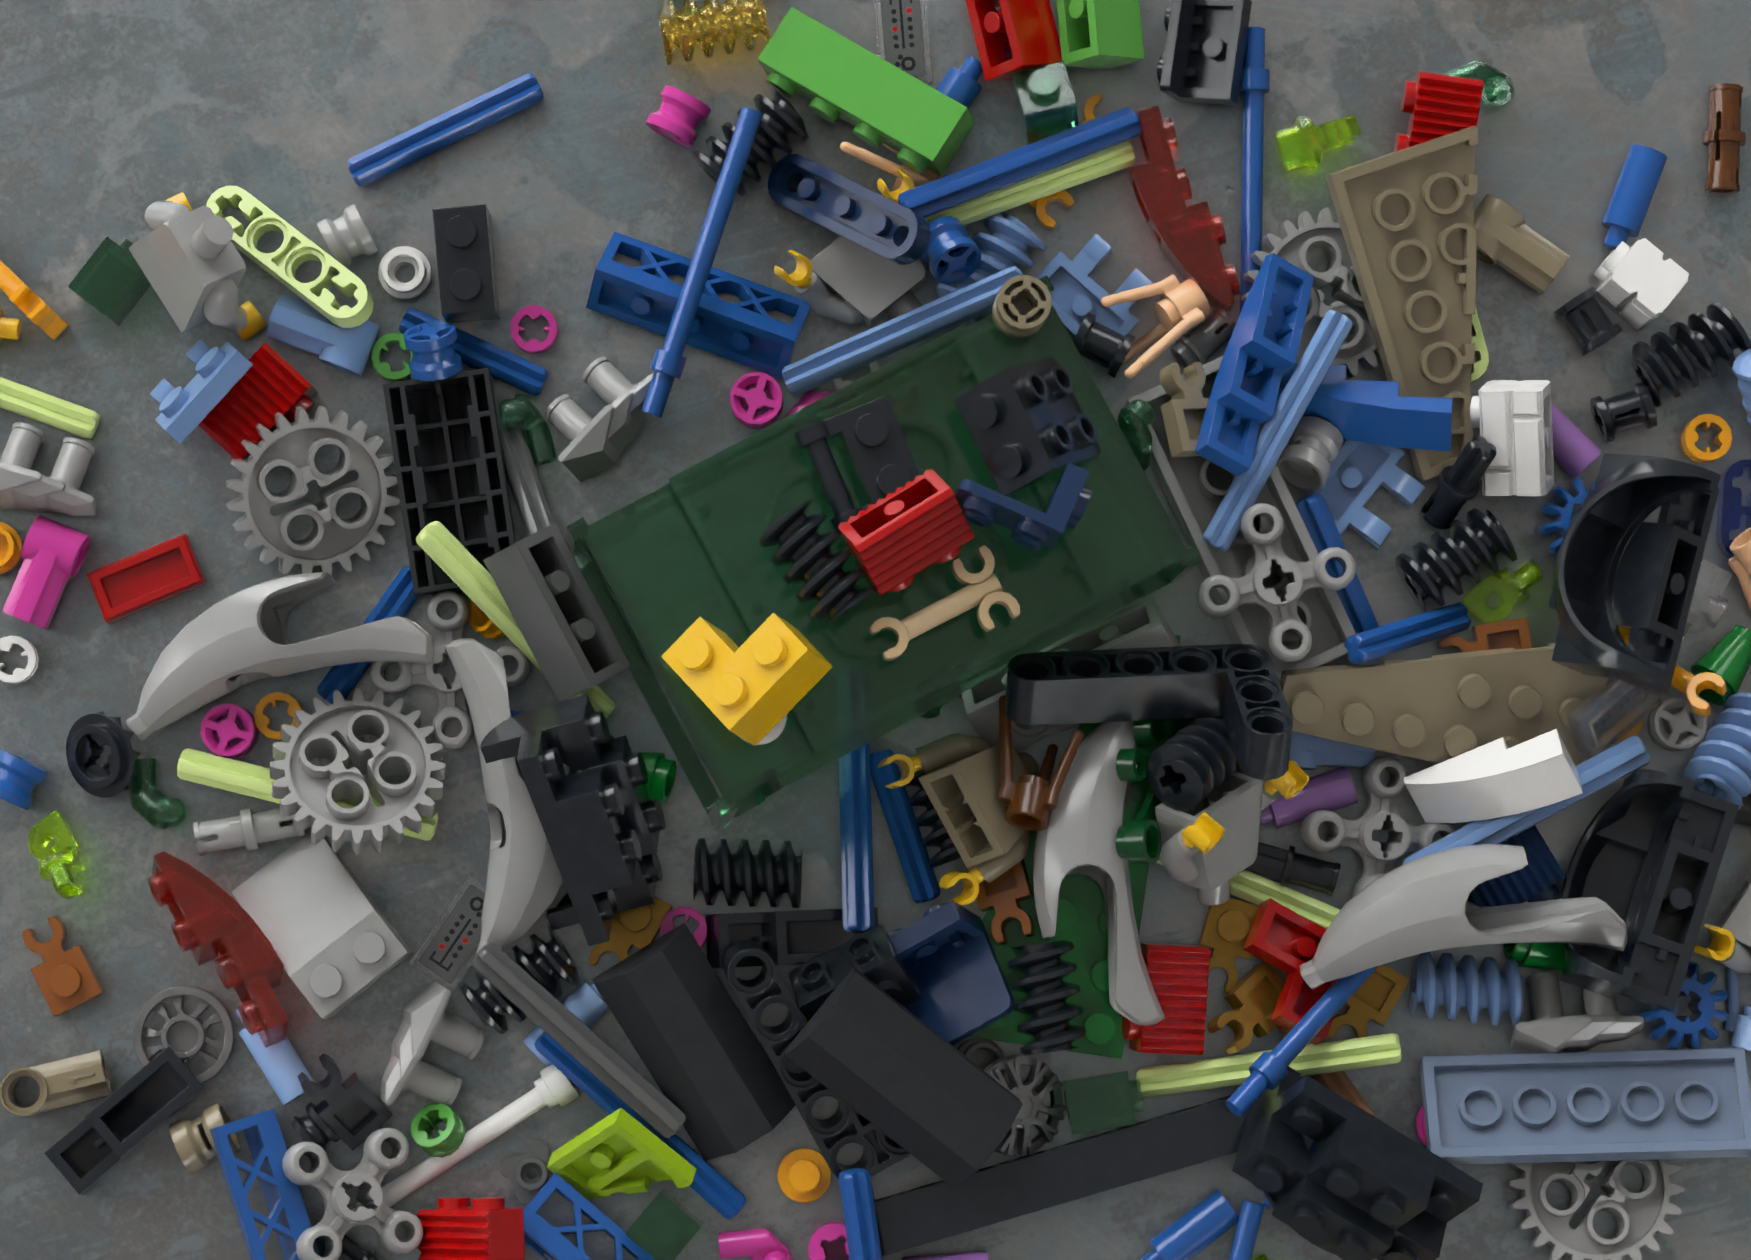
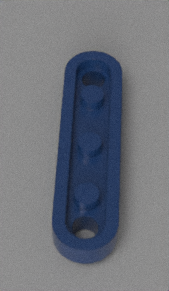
(849, 209)

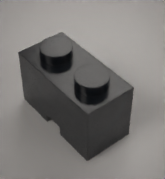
(466, 264)

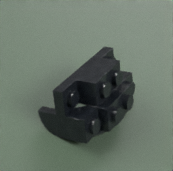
(1632, 573)
(593, 819)
(1649, 883)
(1362, 1188)

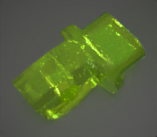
(1305, 142)
(1507, 585)
(61, 861)

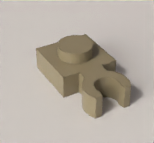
(1187, 408)

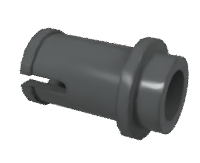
(1203, 339)

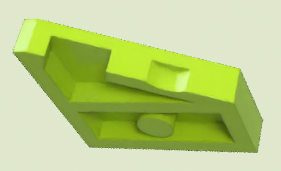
(618, 1157)

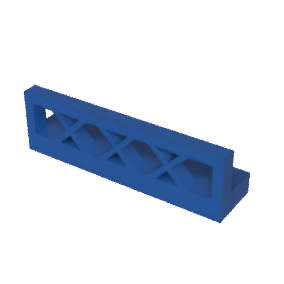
(729, 330)
(284, 1199)
(549, 1240)

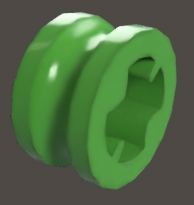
(385, 369)
(427, 1119)

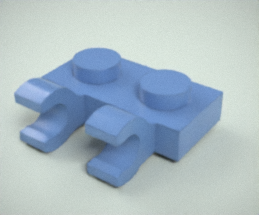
(1078, 293)
(216, 375)
(1353, 481)

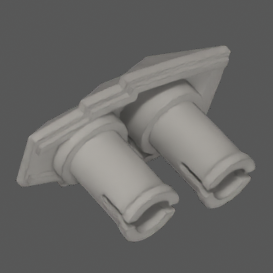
(600, 440)
(41, 494)
(422, 1022)
(1560, 1034)

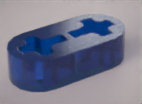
(1730, 507)

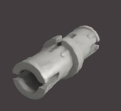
(243, 830)

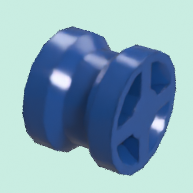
(950, 251)
(432, 350)
(18, 779)

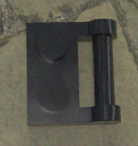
(875, 451)

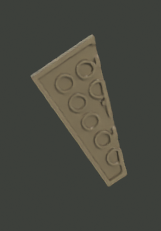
(1416, 271)
(1441, 702)

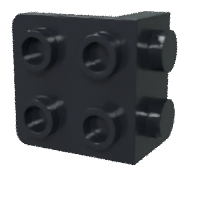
(1028, 423)

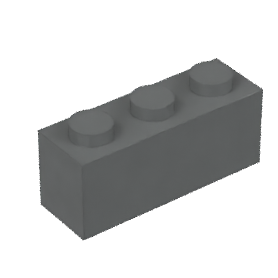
(557, 613)

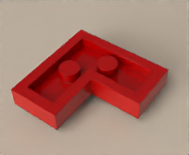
(1286, 943)

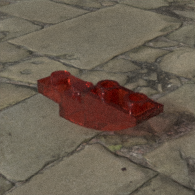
(1184, 234)
(217, 926)

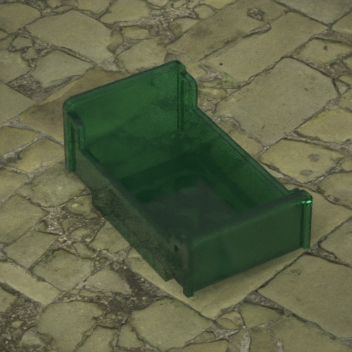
(699, 555)

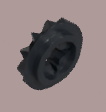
(84, 748)

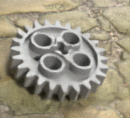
(1339, 274)
(295, 447)
(315, 790)
(1636, 1214)

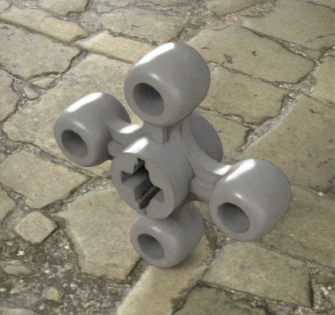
(1300, 576)
(451, 700)
(1380, 815)
(367, 1179)

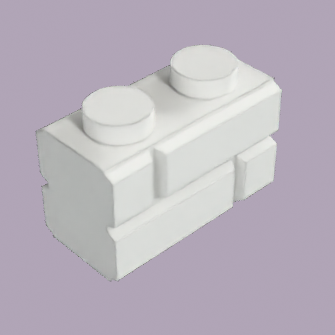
(1639, 282)
(1519, 424)

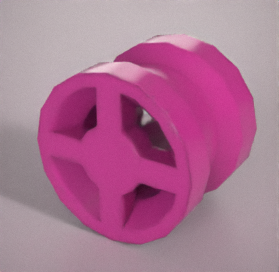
(678, 116)
(758, 391)
(220, 727)
(832, 1237)

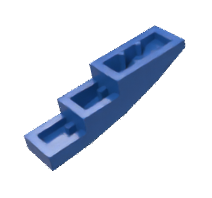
(1253, 364)
(1377, 414)

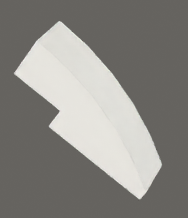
(1496, 781)

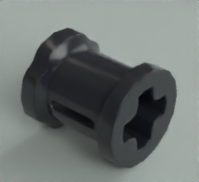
(1571, 313)
(1102, 344)
(1637, 401)

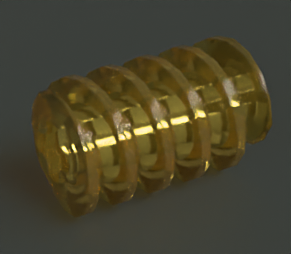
(710, 24)

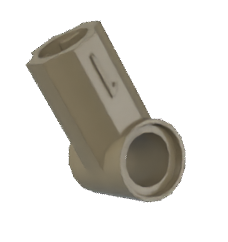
(1515, 246)
(60, 1083)

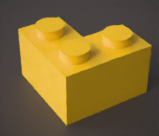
(748, 684)

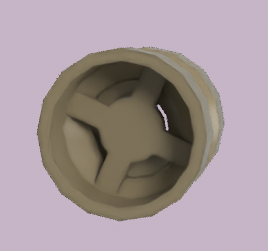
(1019, 317)
(195, 1141)

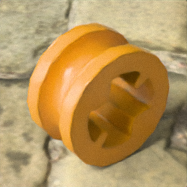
(1721, 440)
(264, 723)

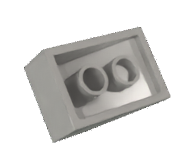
(322, 925)

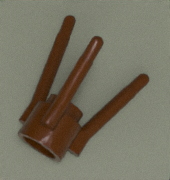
(1033, 796)

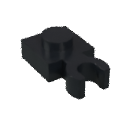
(347, 1106)

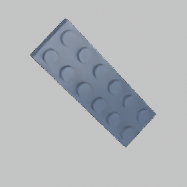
(1587, 1106)

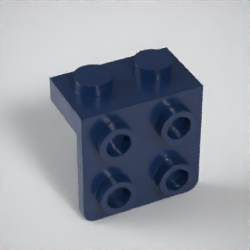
(1028, 525)
(954, 972)

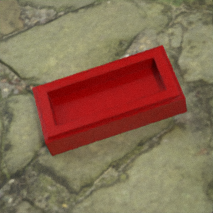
(146, 578)

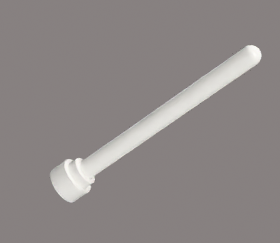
(549, 1090)

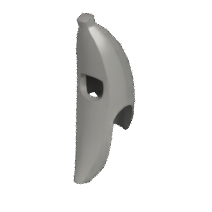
(248, 641)
(1082, 842)
(521, 866)
(1428, 910)

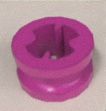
(534, 312)
(699, 934)

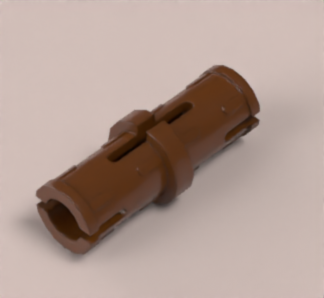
(1724, 138)

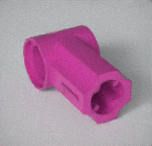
(50, 558)

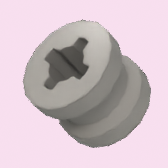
(347, 236)
(1685, 726)

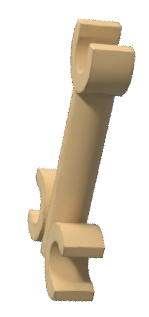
(981, 590)

